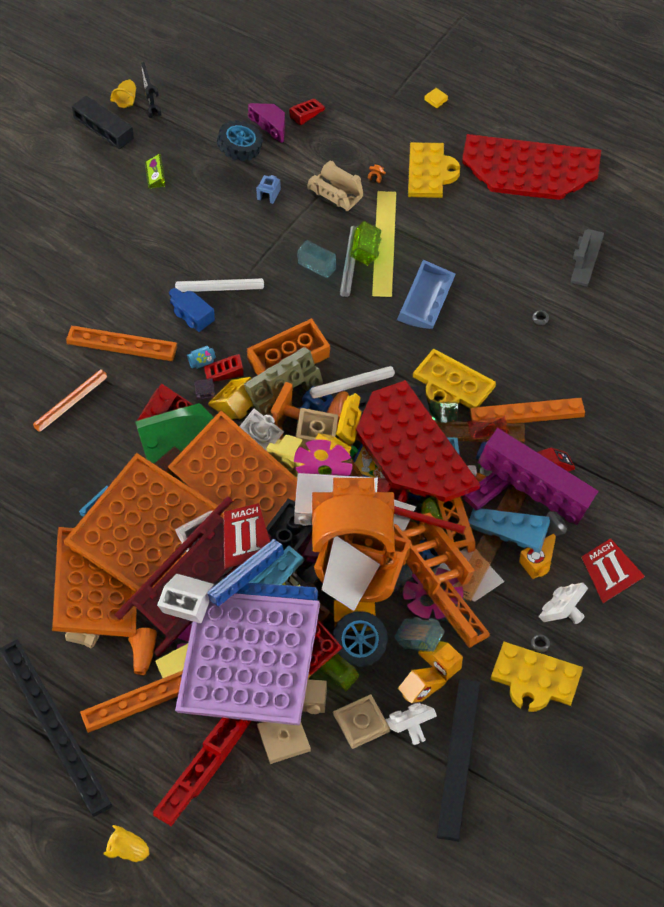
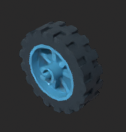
(238, 145)
(380, 634)

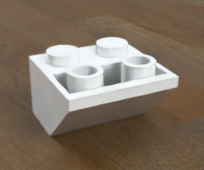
(185, 598)

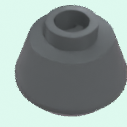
(557, 524)

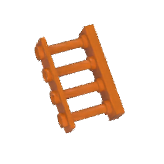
(447, 553)

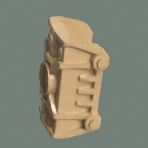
(341, 185)

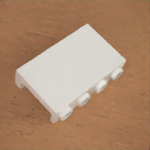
(313, 483)

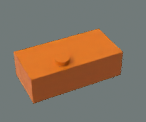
(286, 343)

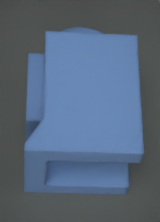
(270, 185)

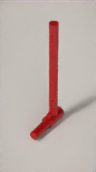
(429, 520)

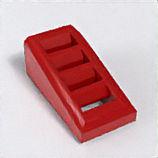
(301, 116)
(232, 372)

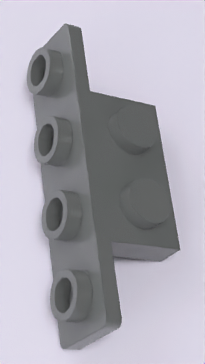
(586, 256)

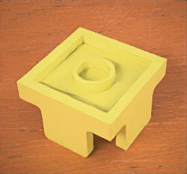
(284, 452)

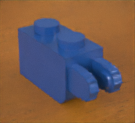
(191, 309)

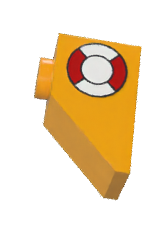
(538, 563)
(443, 659)
(421, 684)

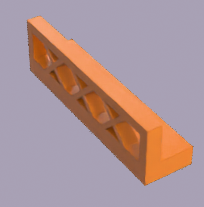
(461, 516)
(455, 617)

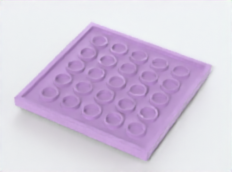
(250, 659)

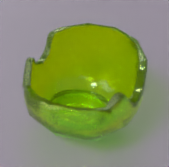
(431, 506)

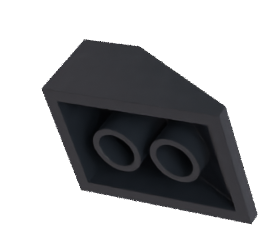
(286, 531)

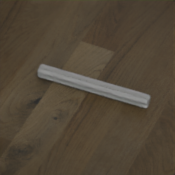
(348, 268)

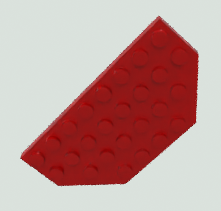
(529, 166)
(412, 446)

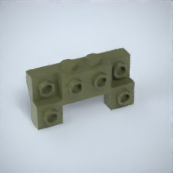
(295, 369)

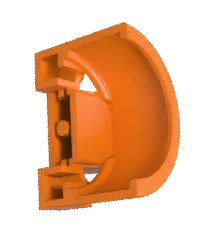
(352, 509)
(386, 576)

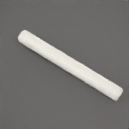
(220, 285)
(352, 382)

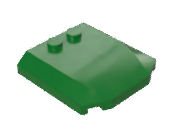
(171, 429)

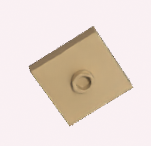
(361, 721)
(283, 740)

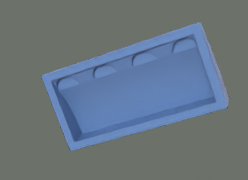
(426, 296)

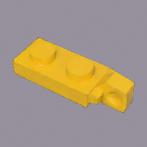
(349, 419)

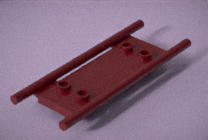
(201, 562)

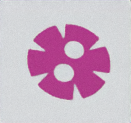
(334, 458)
(425, 611)

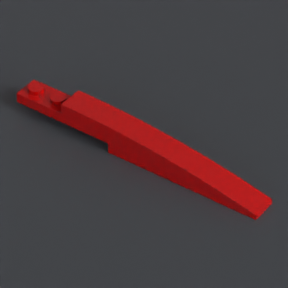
(201, 769)

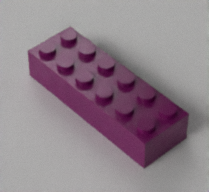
(537, 476)

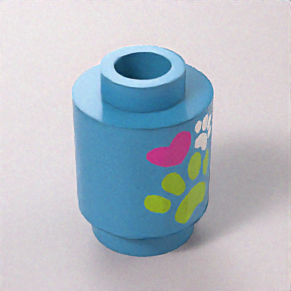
(201, 357)

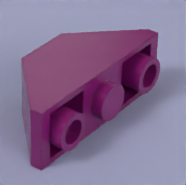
(269, 118)

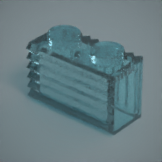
(317, 259)
(419, 634)

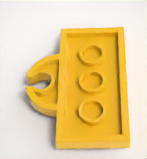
(430, 170)
(452, 380)
(535, 676)

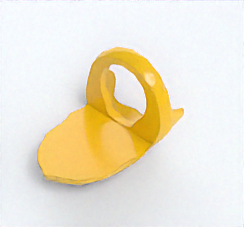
(124, 95)
(126, 846)

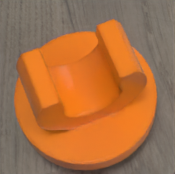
(376, 170)

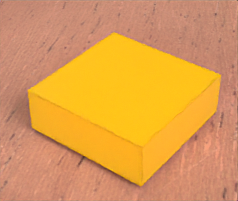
(436, 98)

